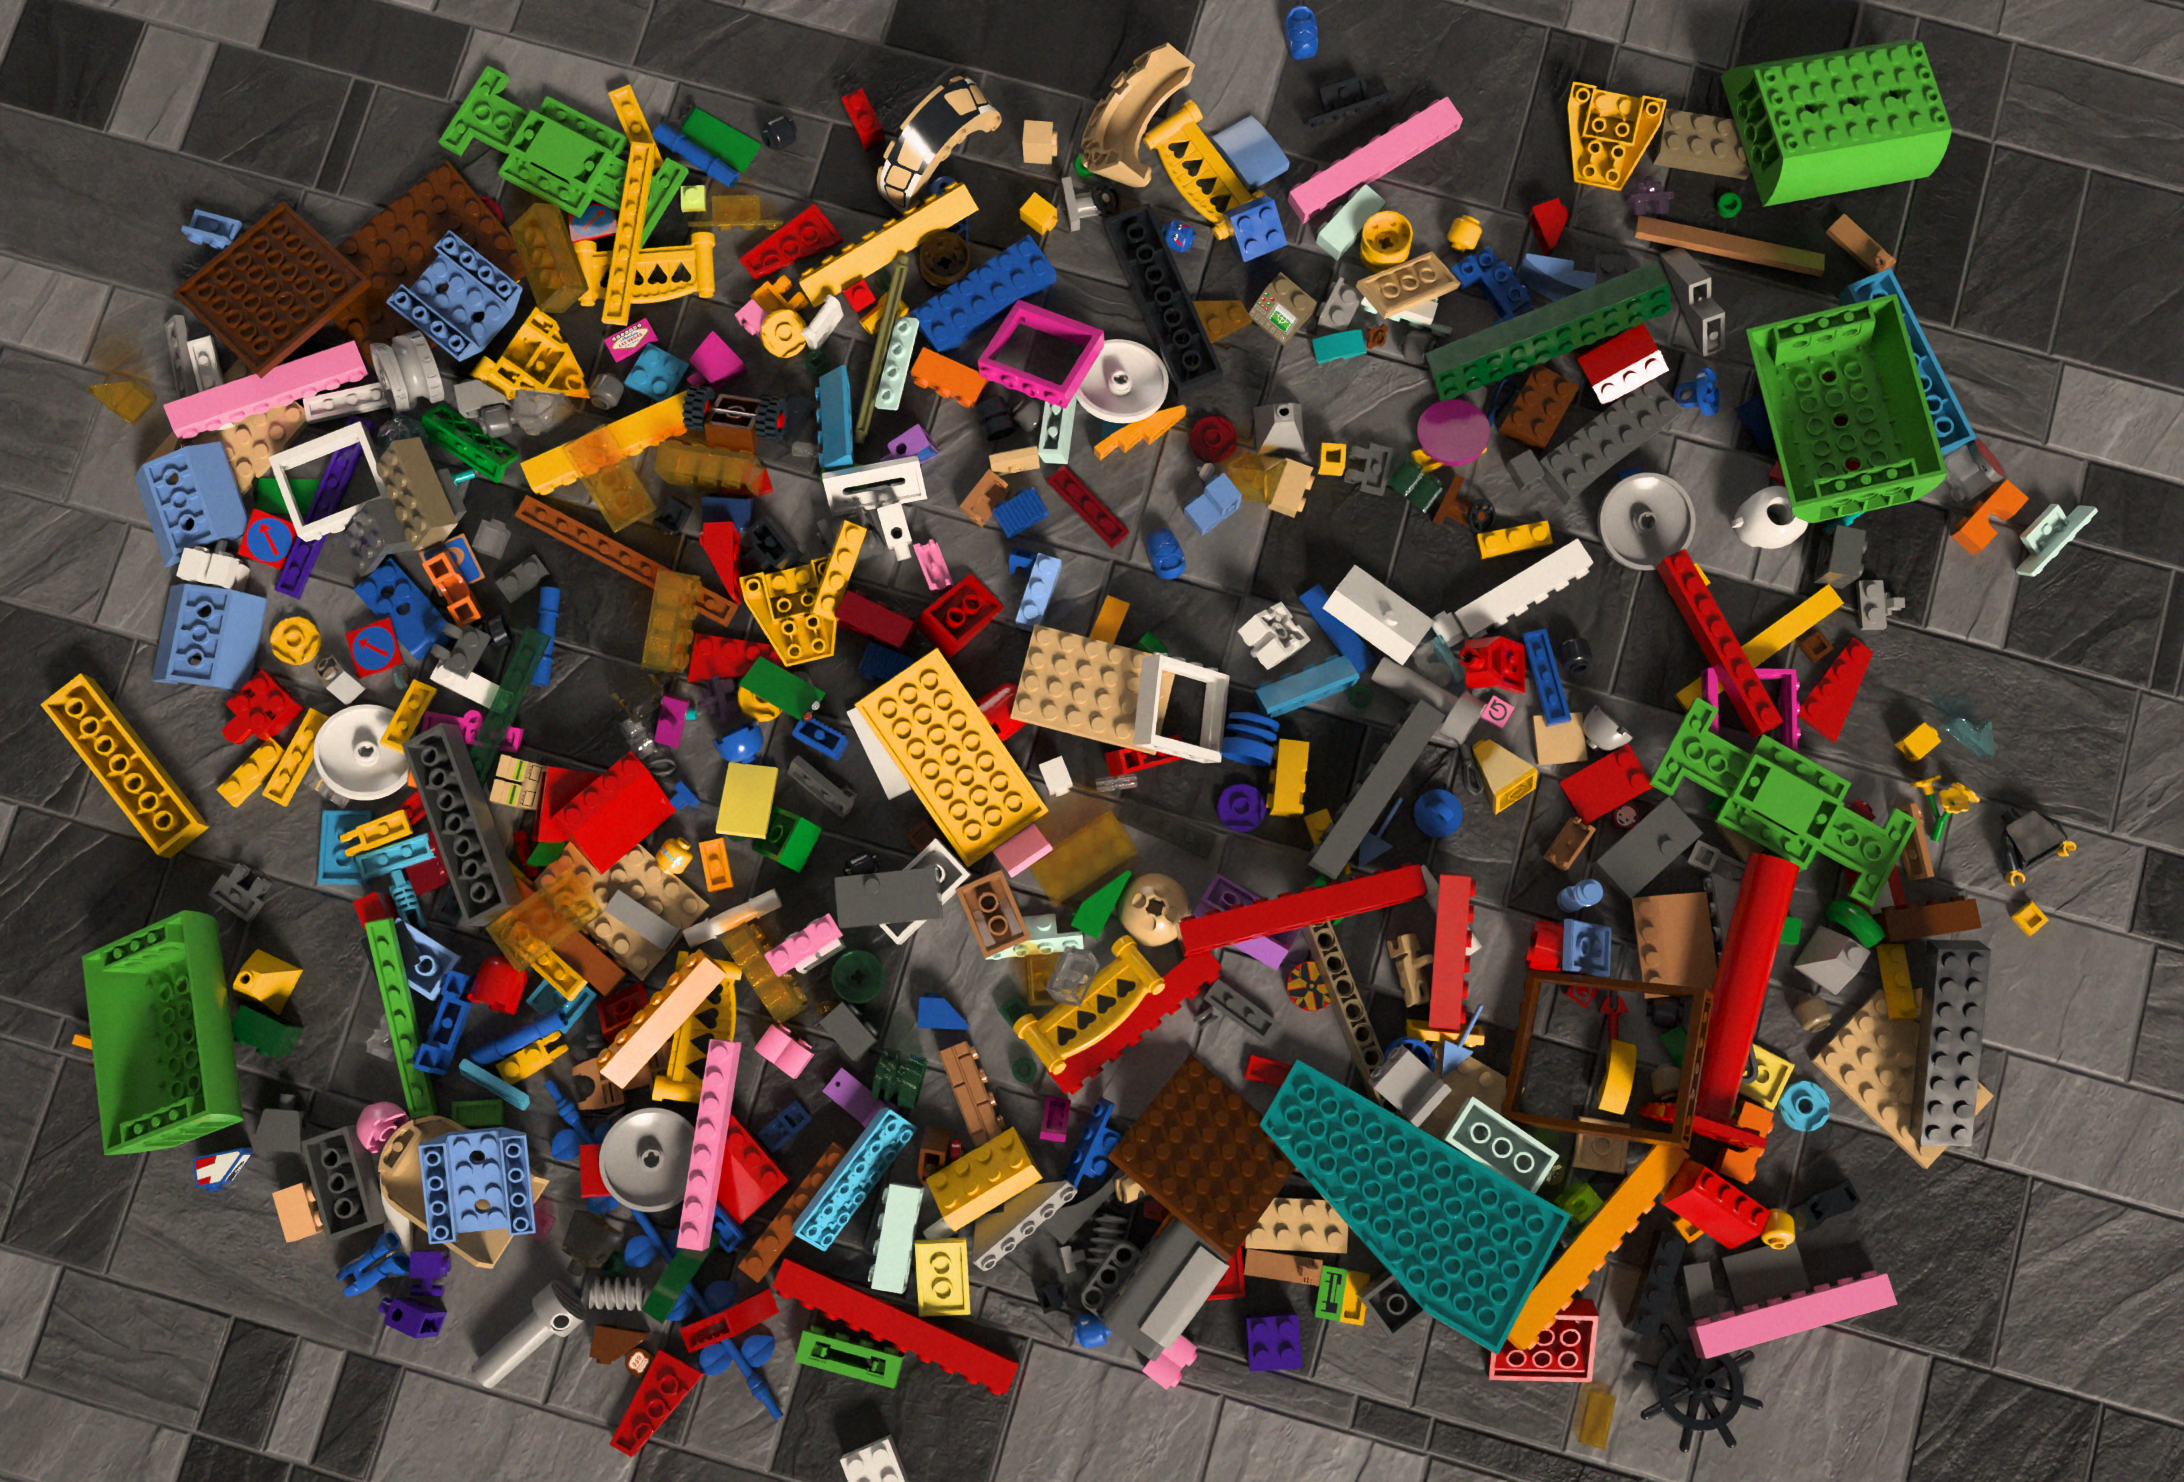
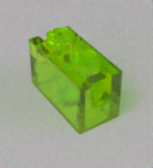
(1578, 1201)

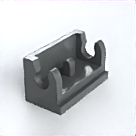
(1695, 1290)

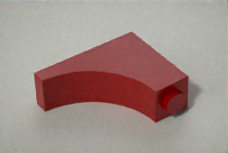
(729, 1321)

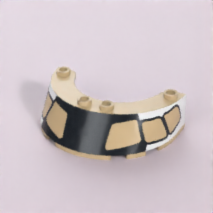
(929, 136)

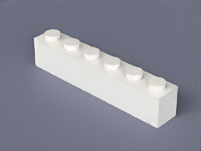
(1523, 589)

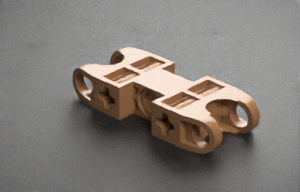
(609, 1094)

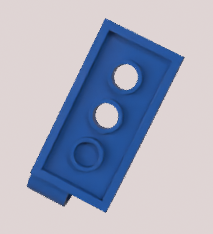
(421, 625)

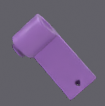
(855, 1097)

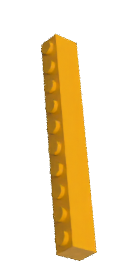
(1594, 1241)

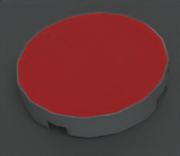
(1986, 460)

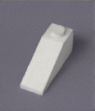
(474, 688)

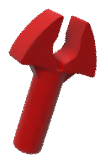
(1613, 1032)

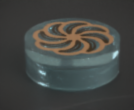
(402, 677)

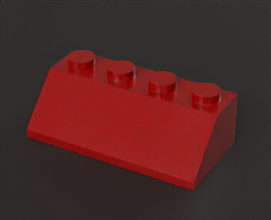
(1714, 1205)

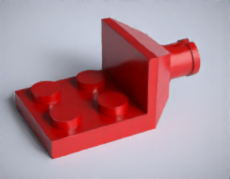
(1494, 664)

